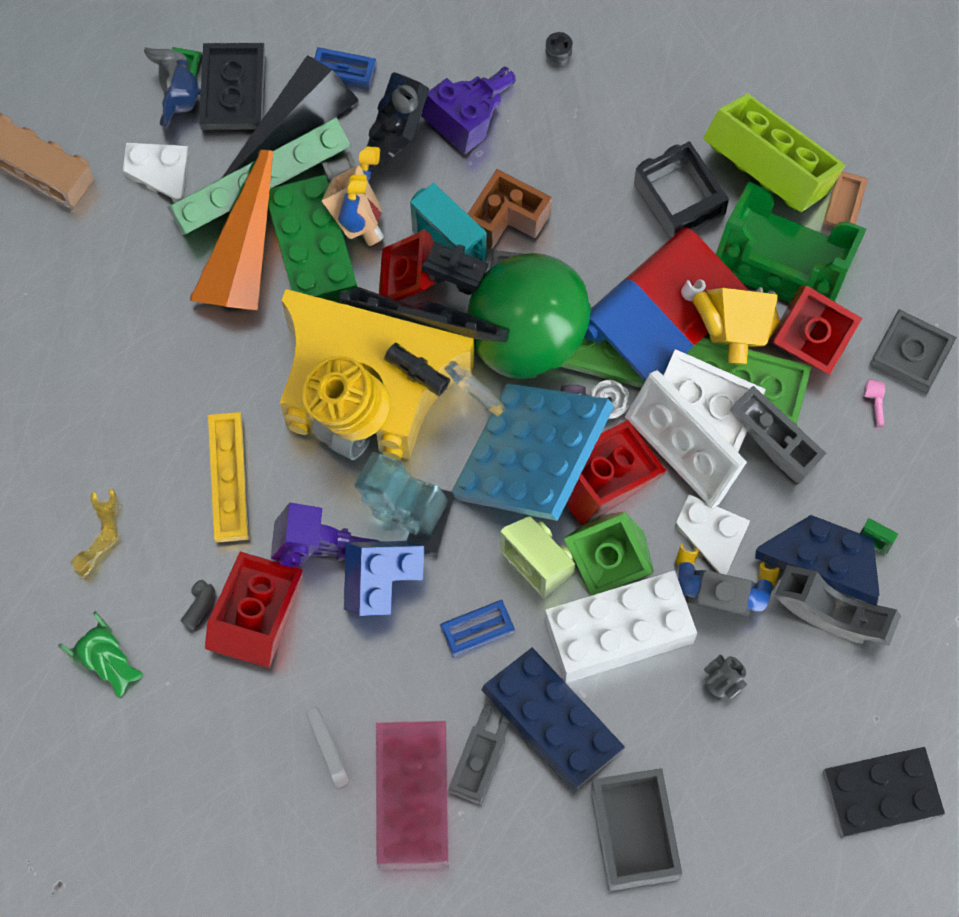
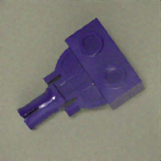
(465, 108)
(301, 535)

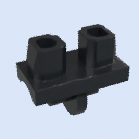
(455, 267)

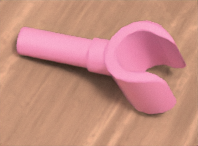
(875, 390)

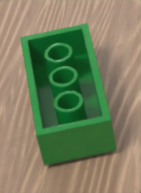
(310, 240)

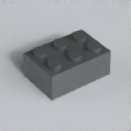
(636, 829)

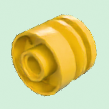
(346, 398)

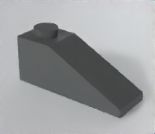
(777, 434)

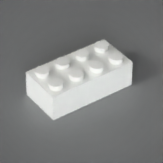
(620, 626)

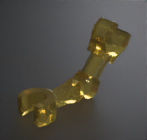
(85, 561)

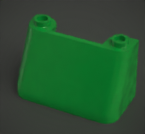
(783, 254)

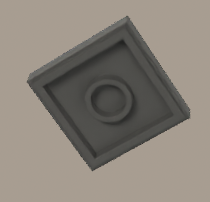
(913, 351)

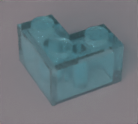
(398, 496)

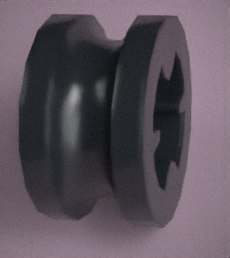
(564, 53)

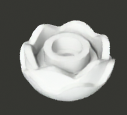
(614, 391)

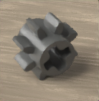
(725, 676)

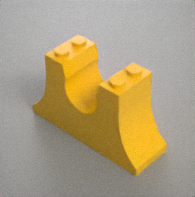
(335, 329)

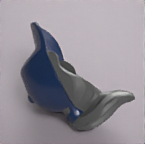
(176, 80)

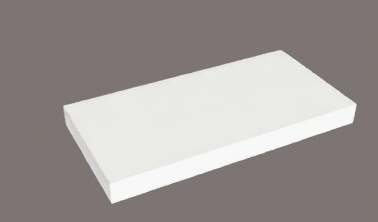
(685, 439)

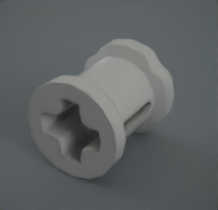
(337, 166)

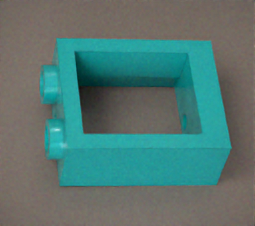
(447, 222)

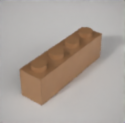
(43, 163)

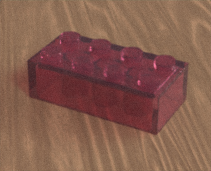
(412, 796)

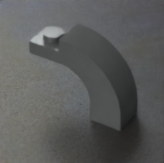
(827, 609)

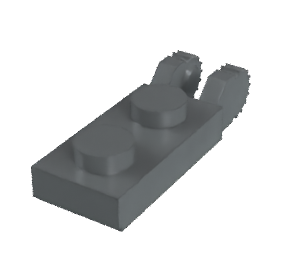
(478, 758)

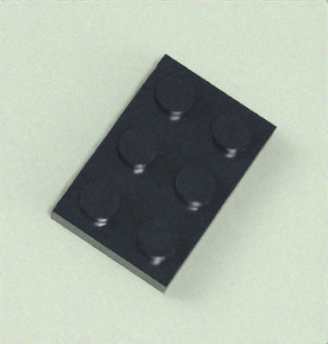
(232, 86)
(883, 792)

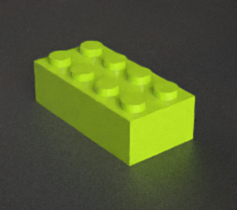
(773, 152)

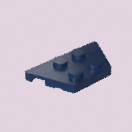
(837, 553)

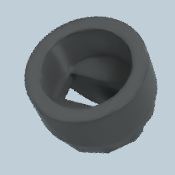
(401, 103)

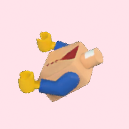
(353, 200)

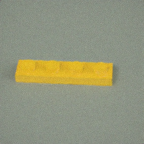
(228, 477)

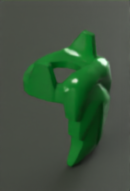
(100, 652)

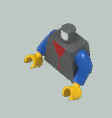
(722, 590)

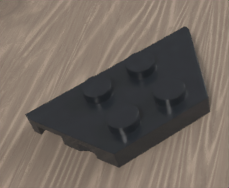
(395, 129)

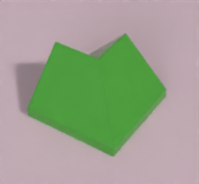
(610, 552)

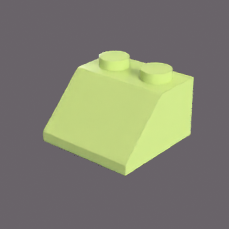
(536, 555)

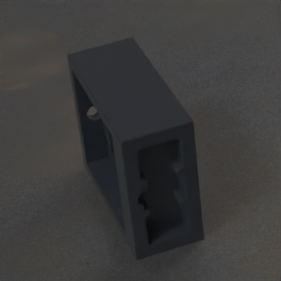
(695, 215)

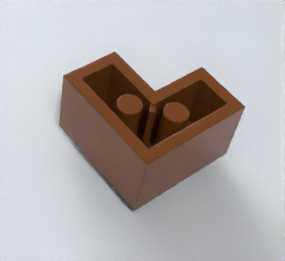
(510, 203)

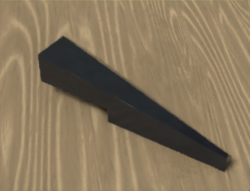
(306, 102)
(426, 314)

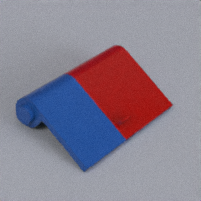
(646, 311)

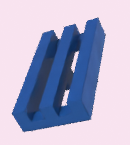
(349, 75)
(480, 640)

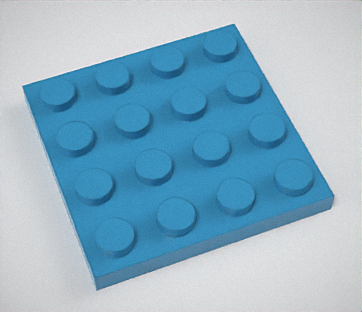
(533, 451)

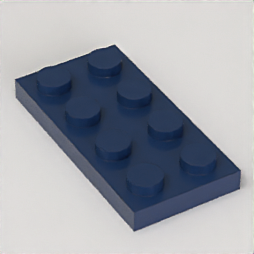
(553, 718)

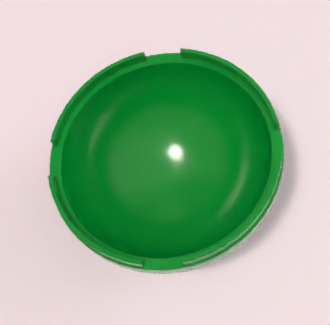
(541, 306)

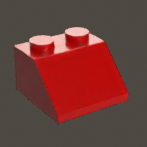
(815, 329)

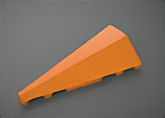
(235, 264)

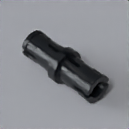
(417, 369)

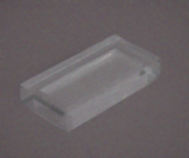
(475, 388)

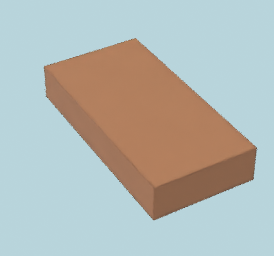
(845, 200)

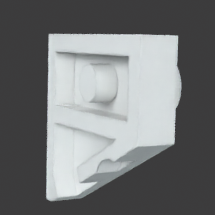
(158, 167)
(712, 531)

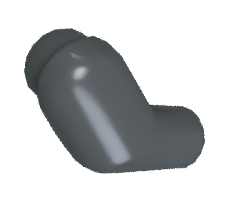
(201, 605)

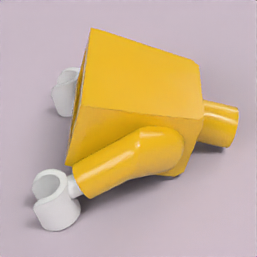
(735, 317)

